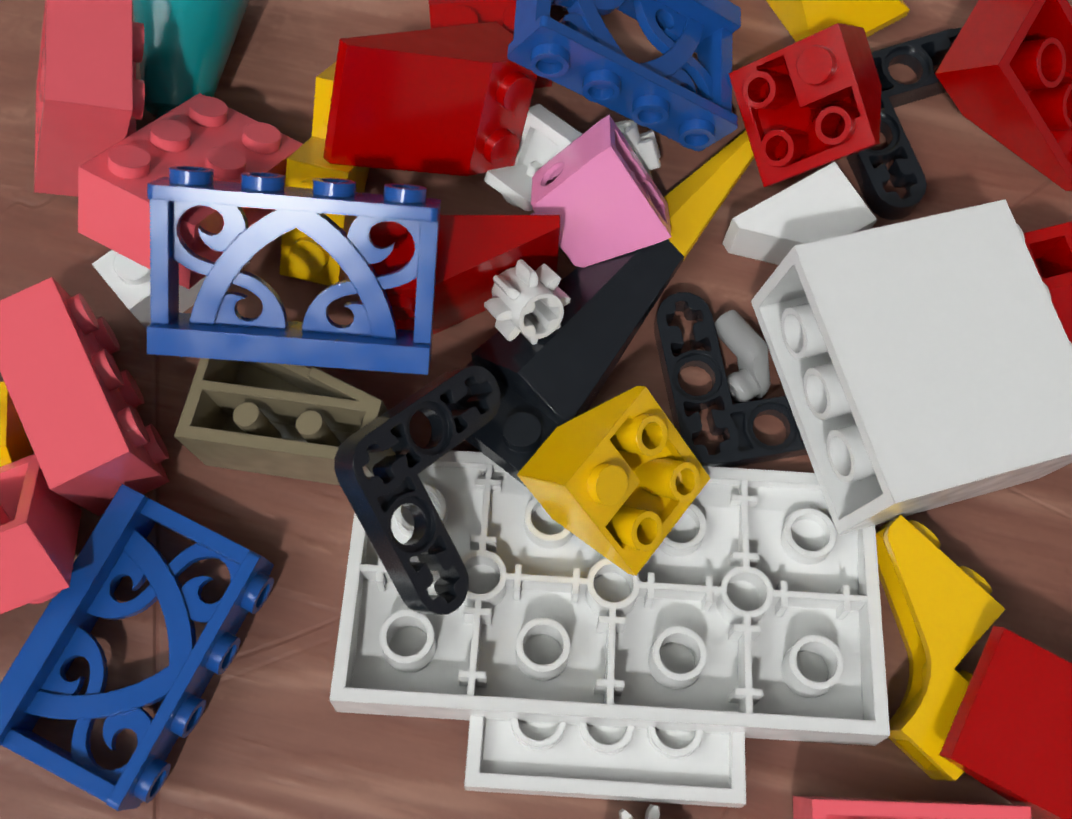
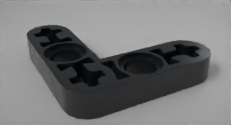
(870, 165)
(730, 420)
(398, 484)

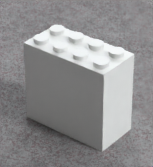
(920, 363)

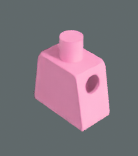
(601, 197)

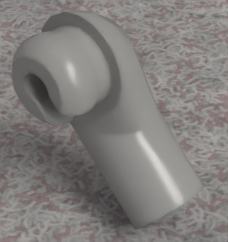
(751, 355)

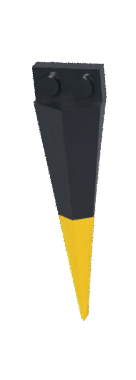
(608, 304)

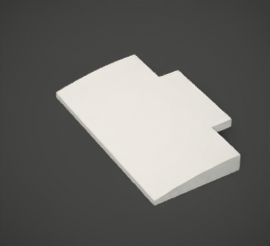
(618, 679)

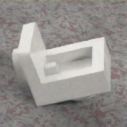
(541, 141)

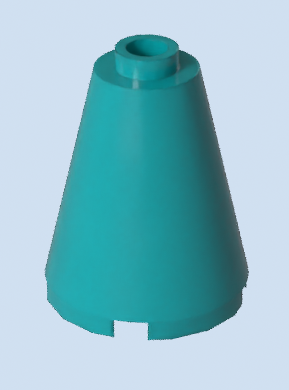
(185, 47)

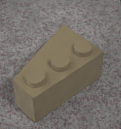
(273, 419)

